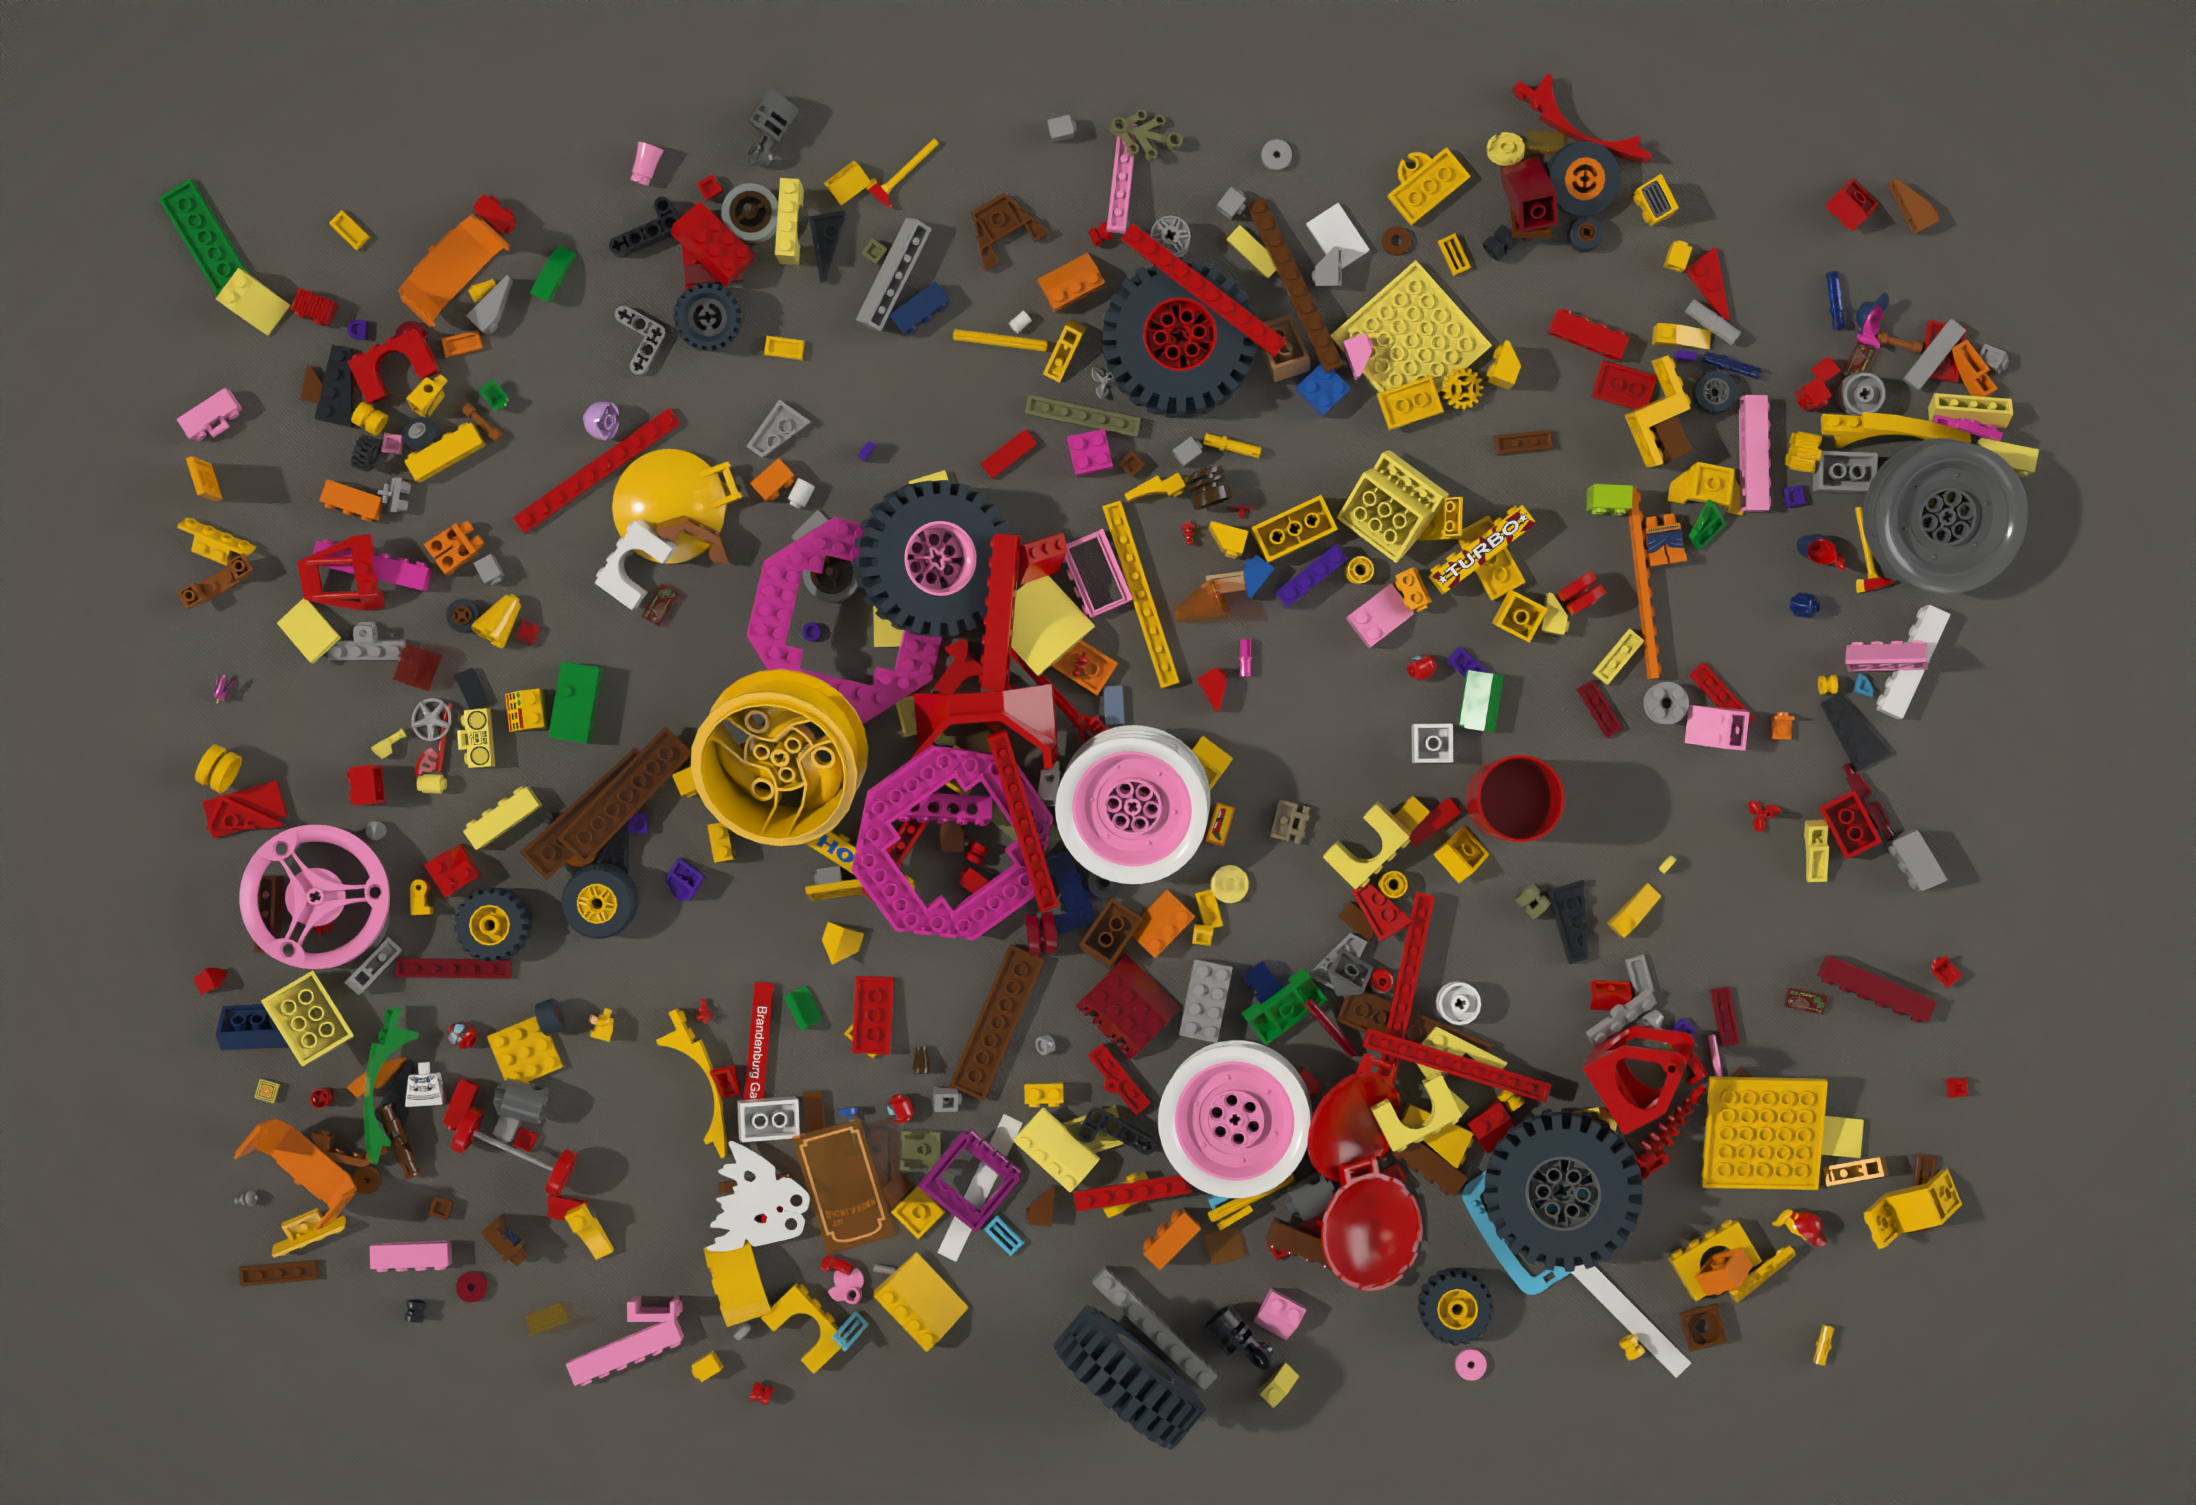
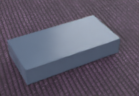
(1113, 705)

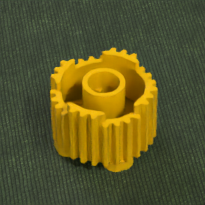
(1803, 452)

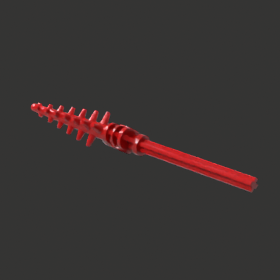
(1082, 723)
(1652, 1156)

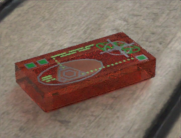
(1858, 360)
(660, 605)
(1805, 1001)

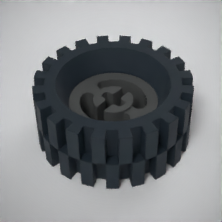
(704, 295)

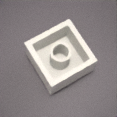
(1432, 743)

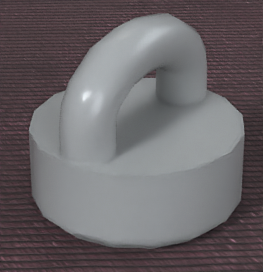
(375, 830)
(1045, 1044)

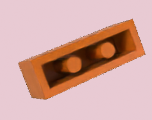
(351, 501)

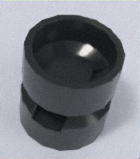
(1499, 243)

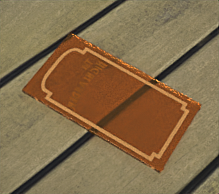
(843, 1186)

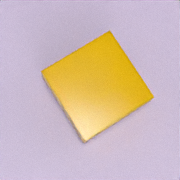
(1202, 935)

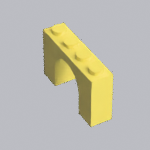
(790, 200)
(1358, 870)
(1443, 1112)

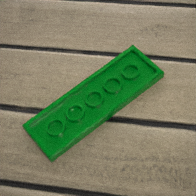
(202, 234)

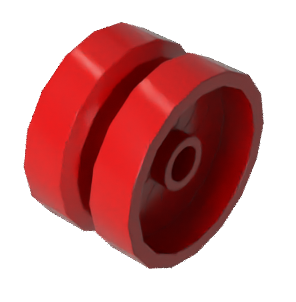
(1581, 592)

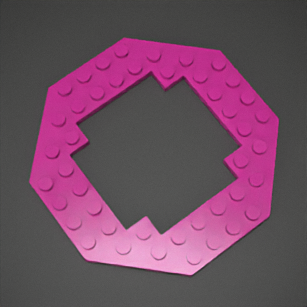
(775, 607)
(887, 883)

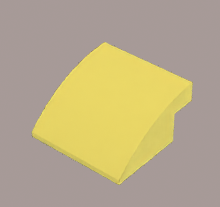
(1392, 505)
(1046, 624)

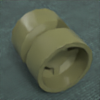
(1527, 896)

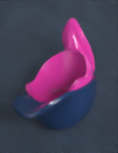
(1869, 318)

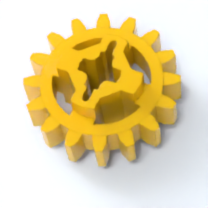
(1470, 386)

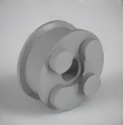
(1678, 703)

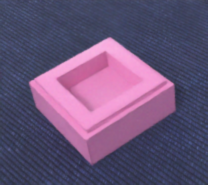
(392, 443)

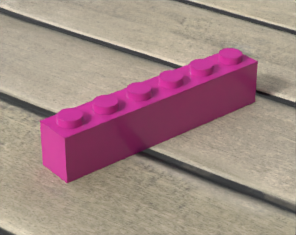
(387, 569)

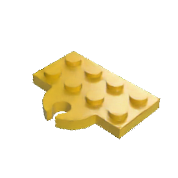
(1426, 183)

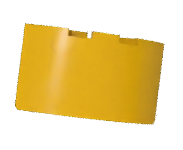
(737, 1284)

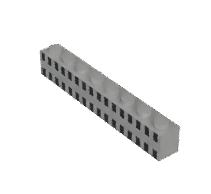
(1154, 1328)

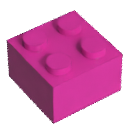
(1090, 452)

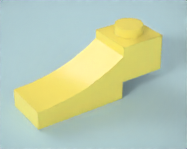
(1816, 850)

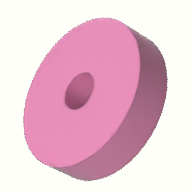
(1474, 1372)

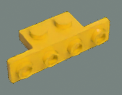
(214, 543)
(302, 1231)

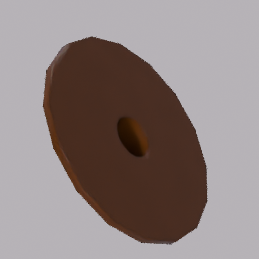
(367, 1179)

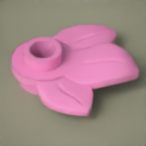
(845, 1284)

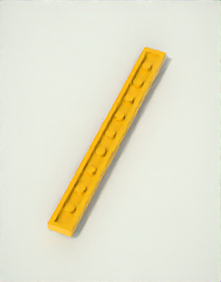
(1141, 594)

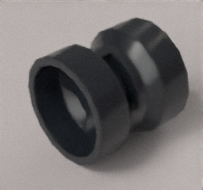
(415, 1311)

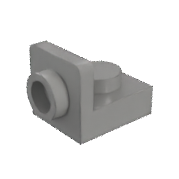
(1994, 358)

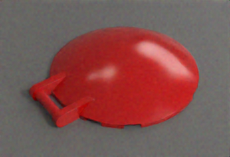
(1345, 1125)
(1370, 1228)

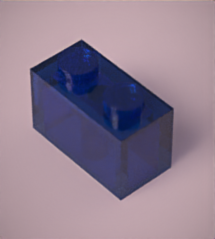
(1262, 981)

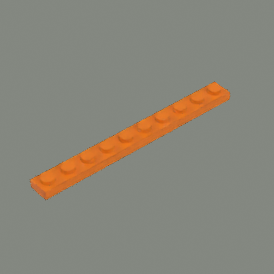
(1644, 592)

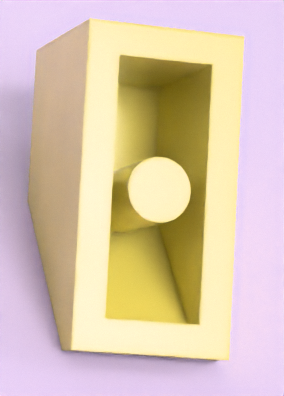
(1555, 618)
(1278, 1385)

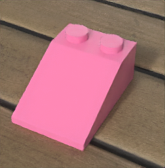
(1379, 615)

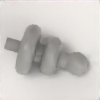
(248, 1198)

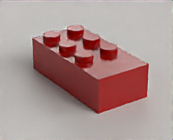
(712, 243)

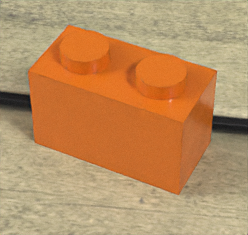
(773, 480)

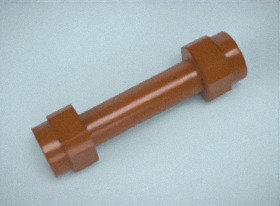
(1913, 346)
(470, 411)

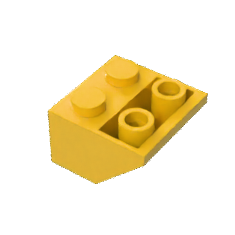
(1505, 368)

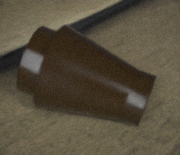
(921, 1061)

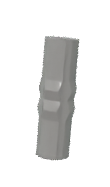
(1712, 322)

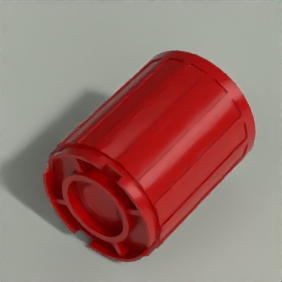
(1515, 798)

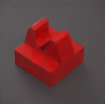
(1956, 1087)

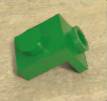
(494, 395)

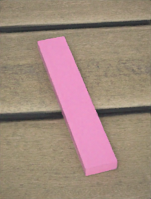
(1120, 186)

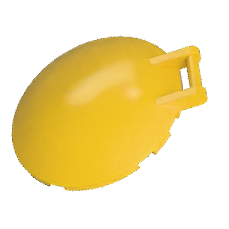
(670, 486)

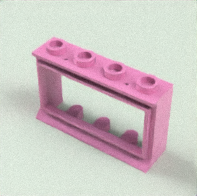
(1080, 589)

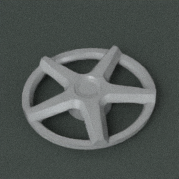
(430, 719)

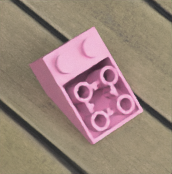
(1717, 727)

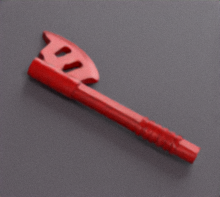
(439, 756)

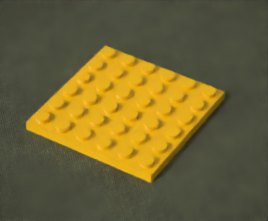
(1764, 1133)

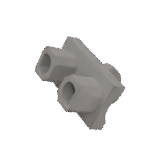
(397, 487)

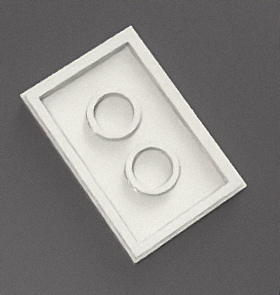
(1336, 229)

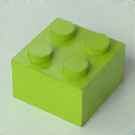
(1609, 498)

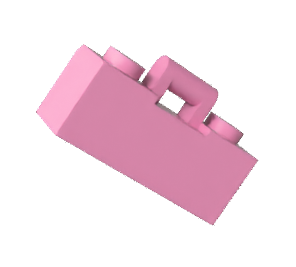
(209, 413)

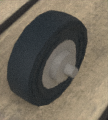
(419, 433)

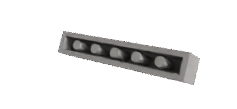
(893, 274)

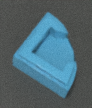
(1863, 686)

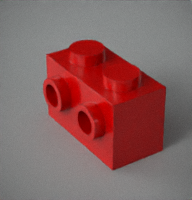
(1813, 395)

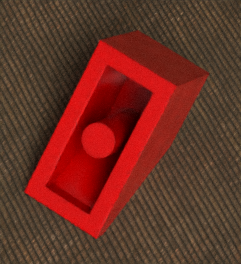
(1213, 686)

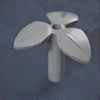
(1099, 376)

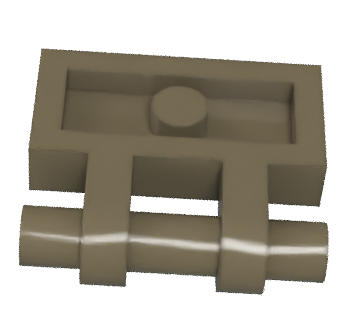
(1284, 821)

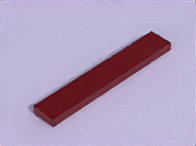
(452, 968)

